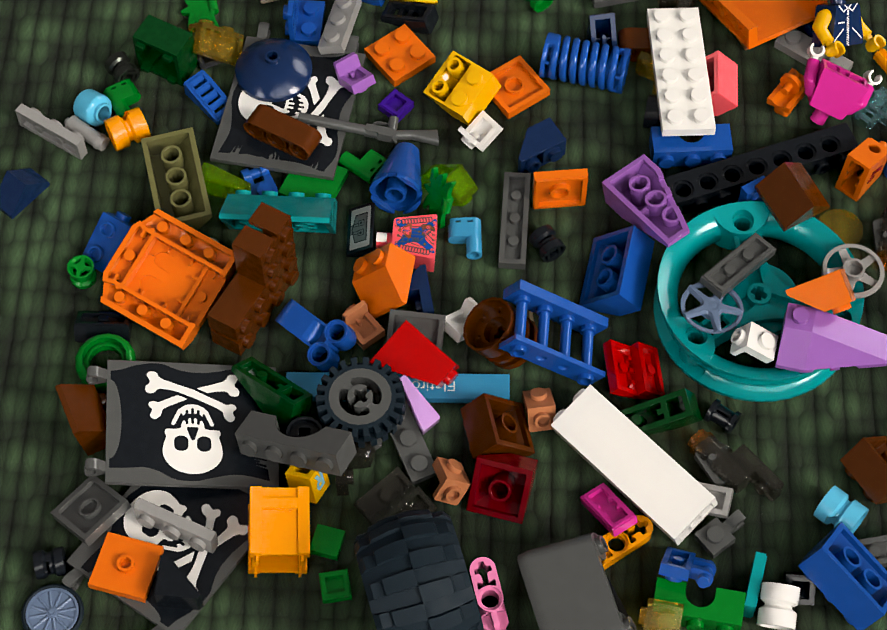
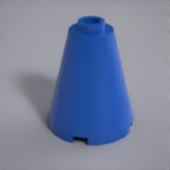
(398, 180)

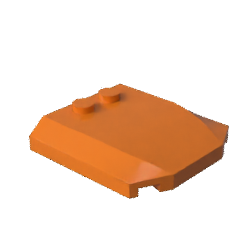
(167, 277)

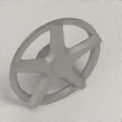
(856, 268)

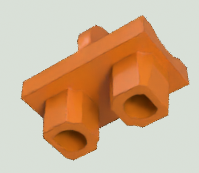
(787, 93)

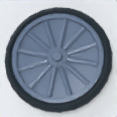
(52, 609)

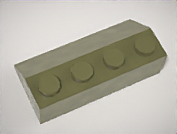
(177, 176)

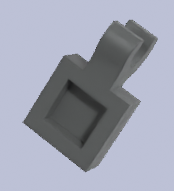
(718, 536)

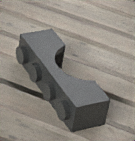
(324, 451)

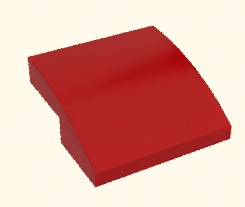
(633, 370)

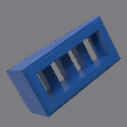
(199, 85)

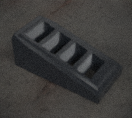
(423, 23)

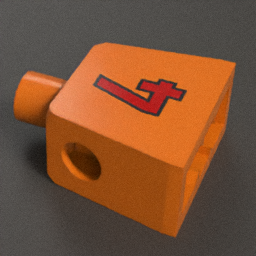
(867, 156)

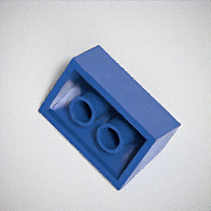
(617, 272)
(848, 577)

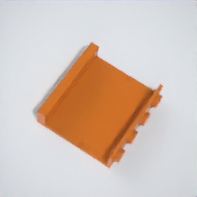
(762, 20)

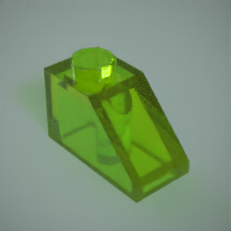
(464, 185)

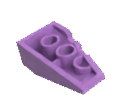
(646, 201)
(825, 341)

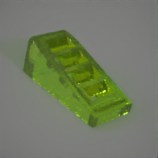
(222, 183)

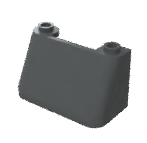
(571, 586)

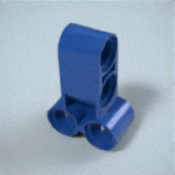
(317, 335)

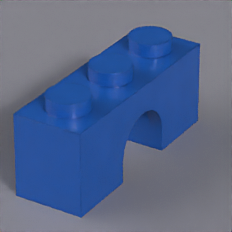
(674, 151)

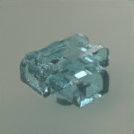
(874, 107)

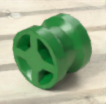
(79, 265)

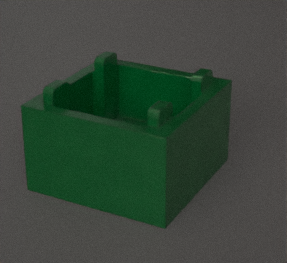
(165, 50)

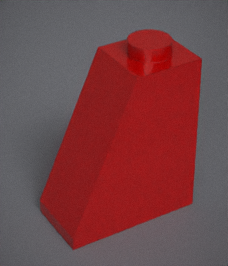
(417, 357)

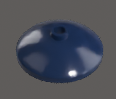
(276, 78)

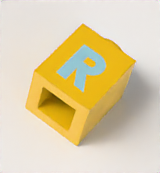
(317, 481)

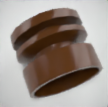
(491, 324)

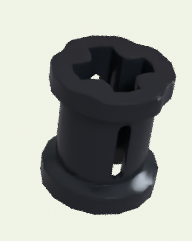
(722, 416)

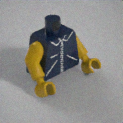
(841, 25)

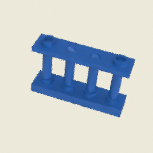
(568, 316)

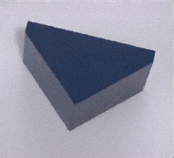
(602, 30)
(19, 190)

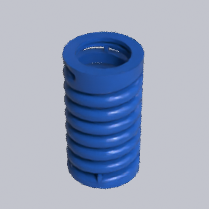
(585, 73)

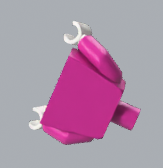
(835, 89)

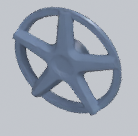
(711, 309)

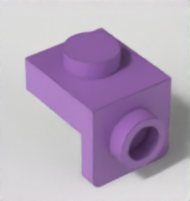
(352, 74)

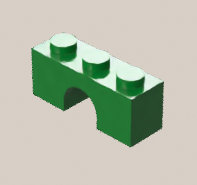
(722, 614)

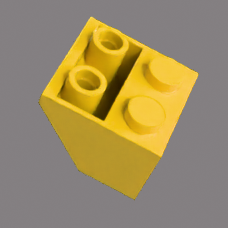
(462, 88)

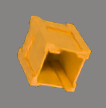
(278, 530)

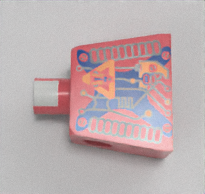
(414, 235)

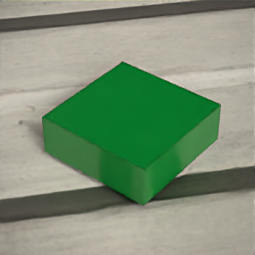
(327, 542)
(335, 586)

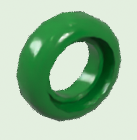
(97, 344)

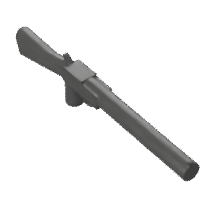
(381, 133)

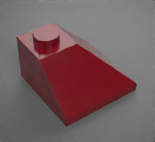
(502, 486)

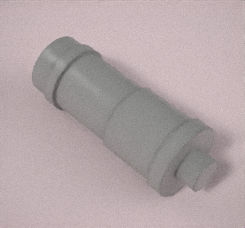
(91, 136)

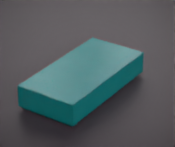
(754, 584)

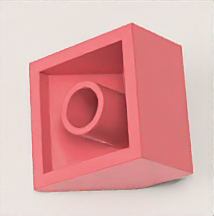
(723, 82)

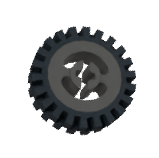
(351, 384)

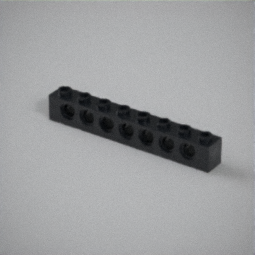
(763, 161)

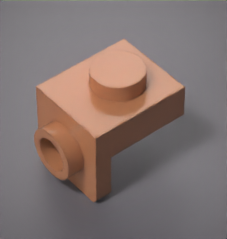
(364, 324)
(539, 409)
(452, 481)

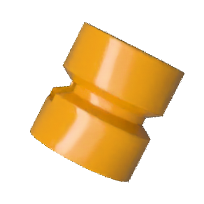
(127, 128)

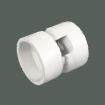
(778, 606)

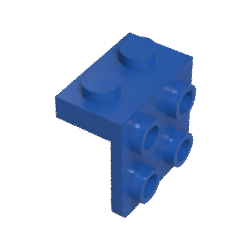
(107, 238)

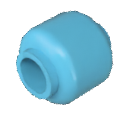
(92, 107)

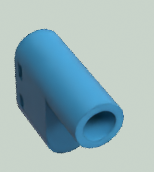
(467, 233)

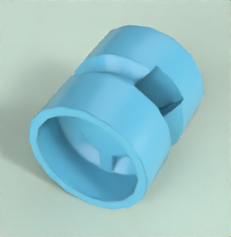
(837, 508)

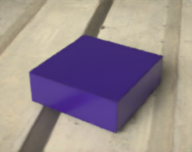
(396, 105)

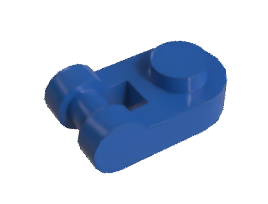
(266, 185)

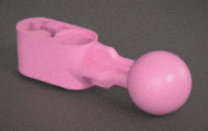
(495, 617)

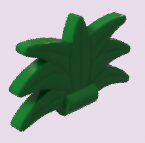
(200, 10)
(439, 197)

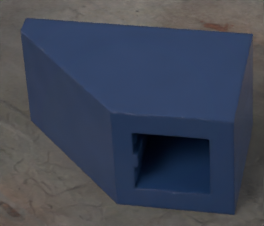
(540, 146)

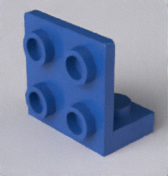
(304, 21)

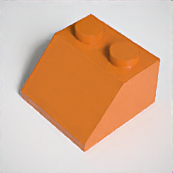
(383, 278)
(825, 292)

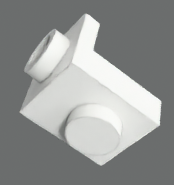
(480, 132)
(455, 321)
(754, 341)

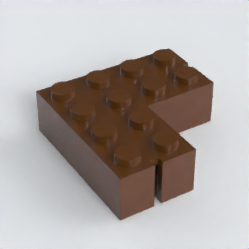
(264, 272)

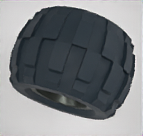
(416, 574)

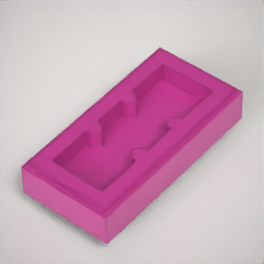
(608, 509)

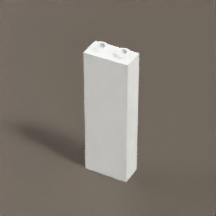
(634, 464)

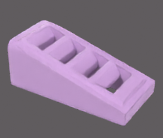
(422, 411)

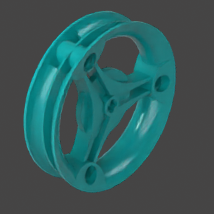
(761, 295)

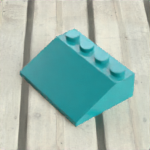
(307, 213)

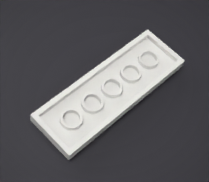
(680, 72)

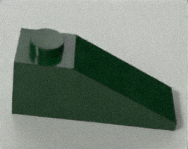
(273, 391)
(665, 412)

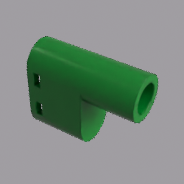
(122, 96)
(364, 167)

